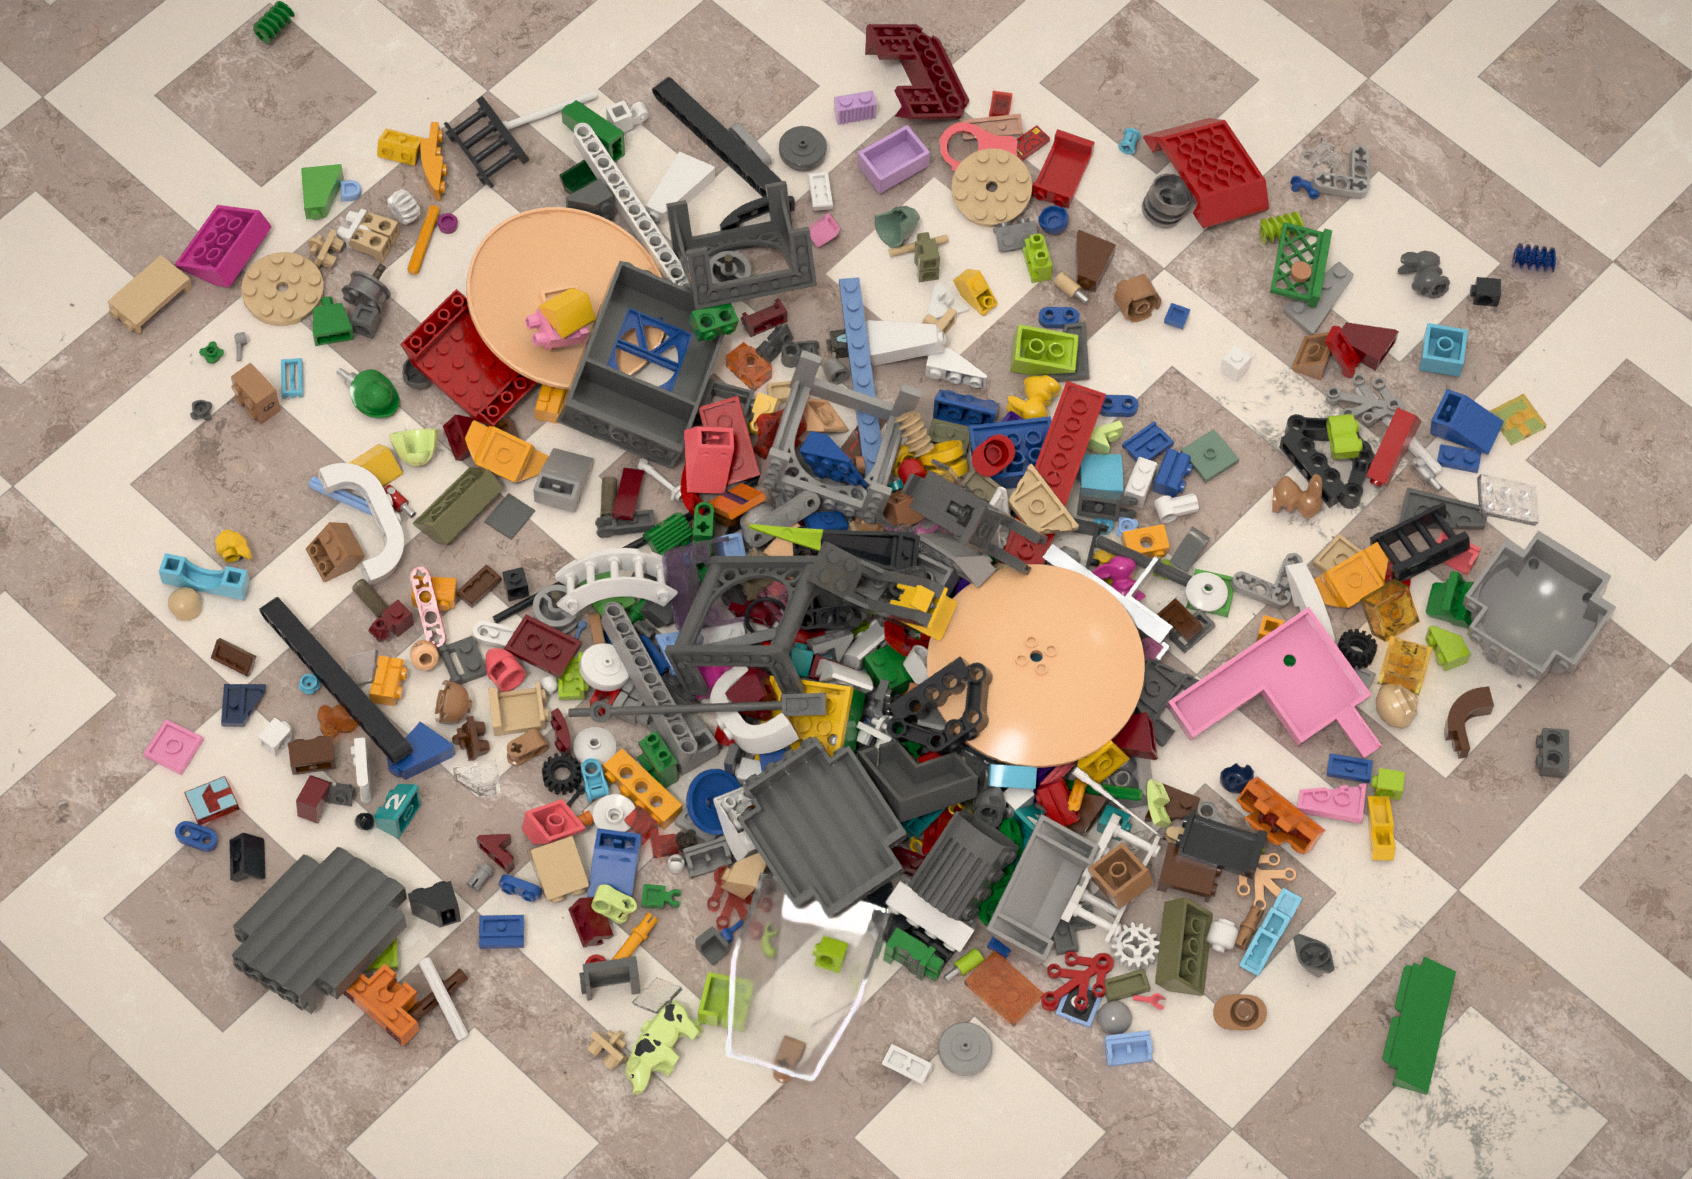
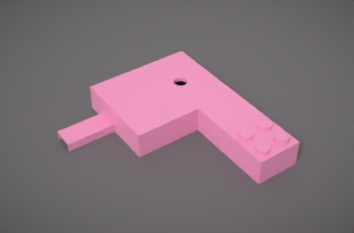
(1303, 696)

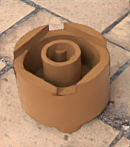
(1137, 298)

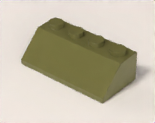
(458, 505)
(1183, 947)

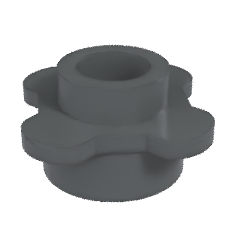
(199, 405)

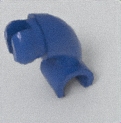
(1298, 182)

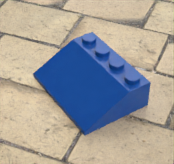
(1027, 438)

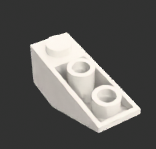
(954, 368)

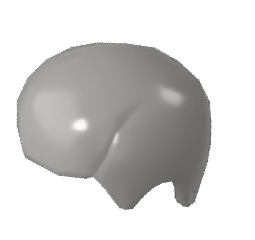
(1114, 1017)

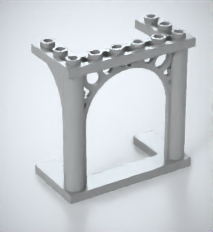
(776, 464)

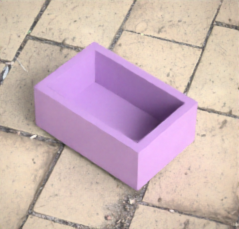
(893, 159)

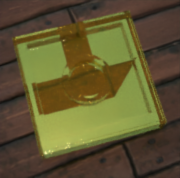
(1519, 419)

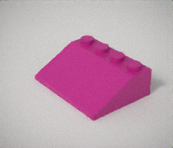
(224, 244)

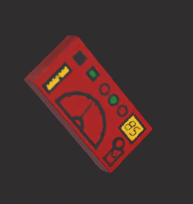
(1031, 142)

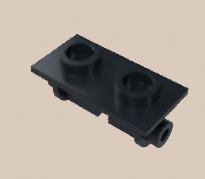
(941, 951)

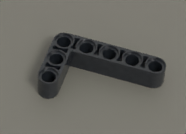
(819, 614)

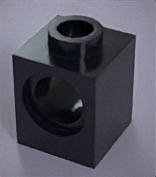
(1486, 291)
(515, 584)

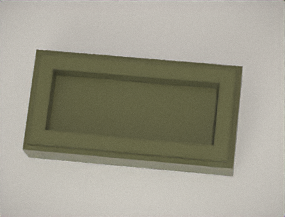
(1126, 985)

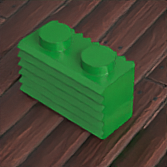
(669, 534)

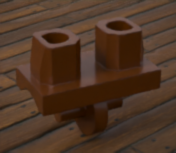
(468, 738)

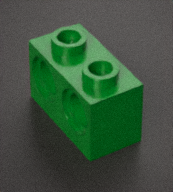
(711, 317)

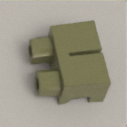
(926, 258)

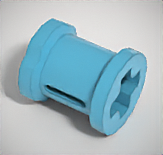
(1129, 141)

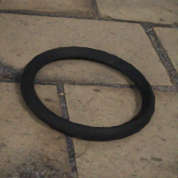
(762, 599)

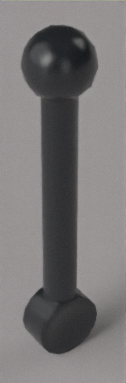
(579, 791)

